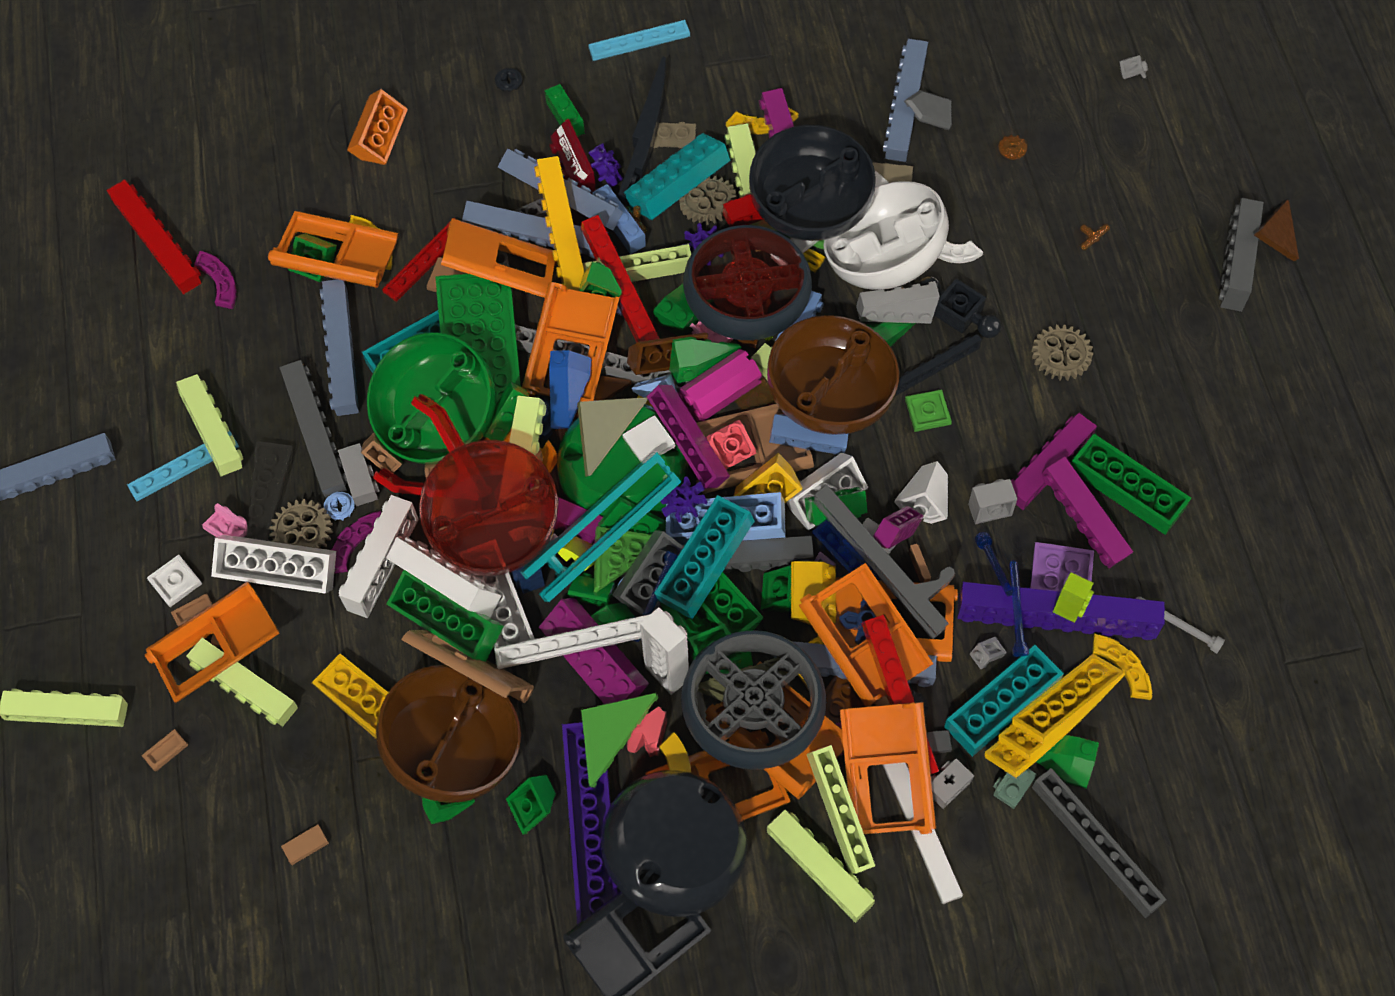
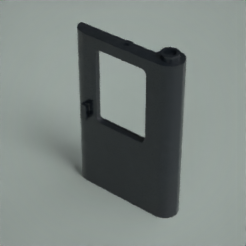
(613, 954)

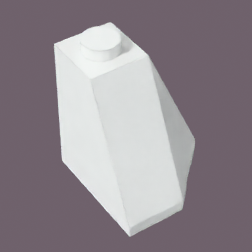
(927, 493)

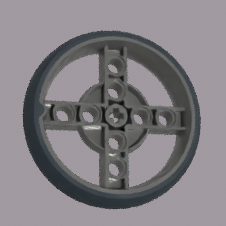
(793, 661)

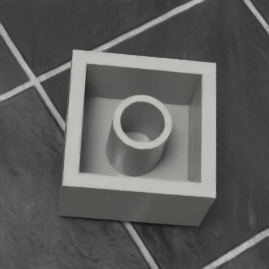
(992, 501)

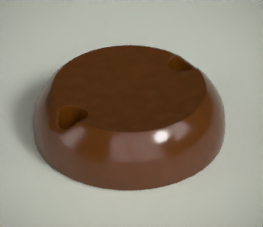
(832, 374)
(447, 735)

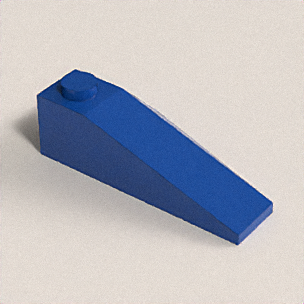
(568, 379)

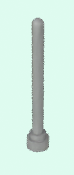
(1214, 643)

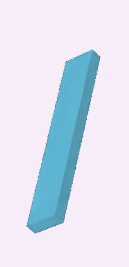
(639, 40)
(171, 471)

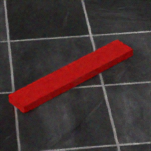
(417, 266)

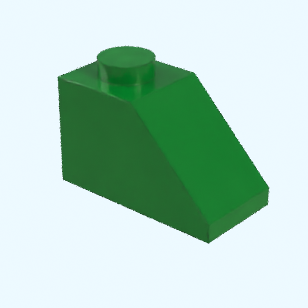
(612, 613)

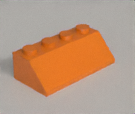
(377, 128)

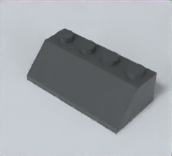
(645, 571)

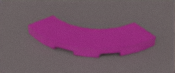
(222, 277)
(350, 538)

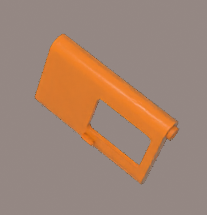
(476, 250)
(572, 318)
(850, 598)
(237, 623)

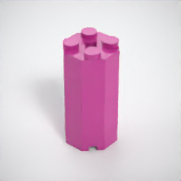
(720, 385)

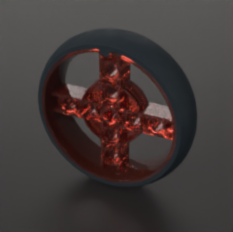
(747, 282)

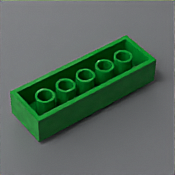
(1130, 484)
(459, 627)

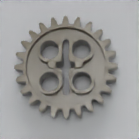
(699, 207)
(1078, 350)
(300, 528)

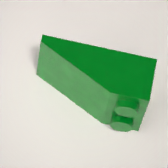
(675, 314)

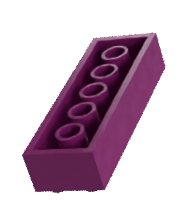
(602, 668)

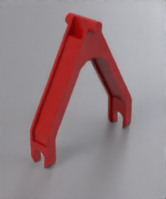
(445, 429)

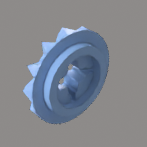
(331, 505)

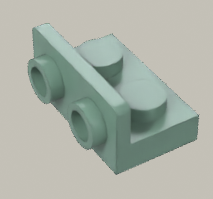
(1012, 789)

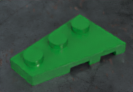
(645, 525)

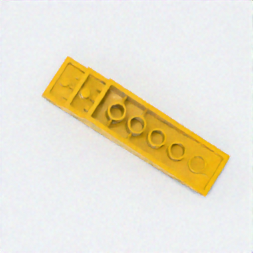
(352, 692)
(1053, 715)

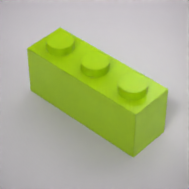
(1074, 598)

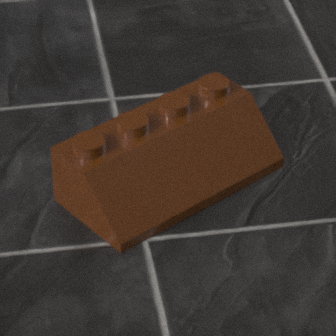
(654, 354)

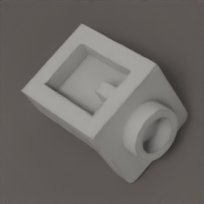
(1133, 66)
(987, 651)

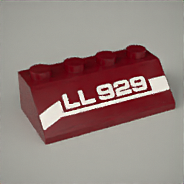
(572, 156)

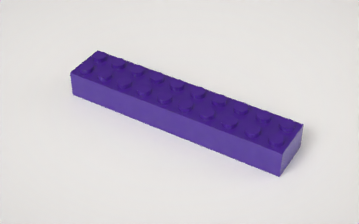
(1103, 614)
(586, 818)

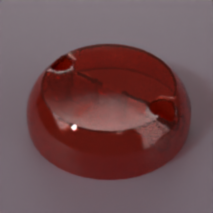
(489, 507)

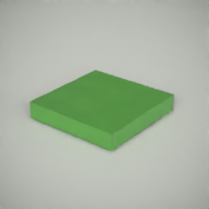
(928, 410)

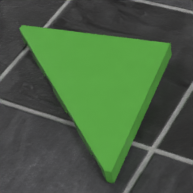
(617, 557)
(609, 729)

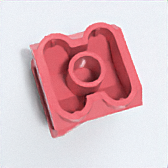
(731, 444)
(649, 733)

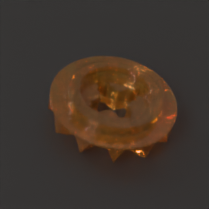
(1012, 153)

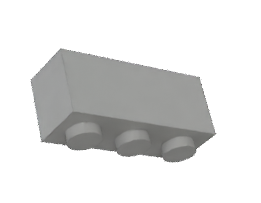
(358, 475)

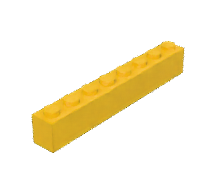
(560, 222)

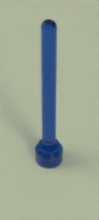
(984, 542)
(669, 560)
(1020, 647)

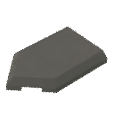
(931, 109)

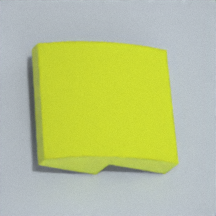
(574, 549)

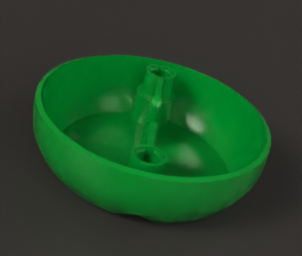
(444, 372)
(613, 468)

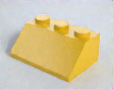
(771, 477)
(811, 579)

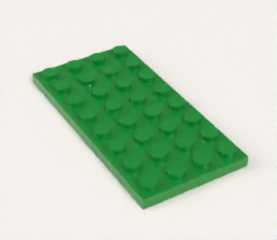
(483, 318)

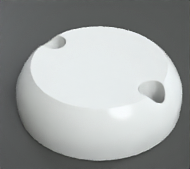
(893, 240)

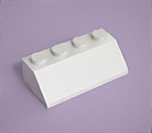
(837, 473)

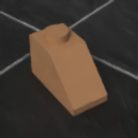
(380, 455)

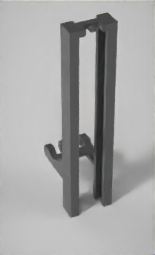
(912, 596)

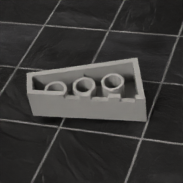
(899, 304)

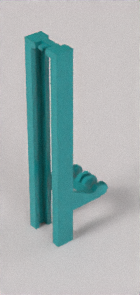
(568, 574)

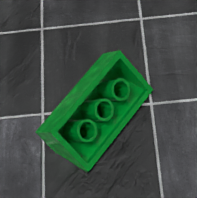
(729, 607)

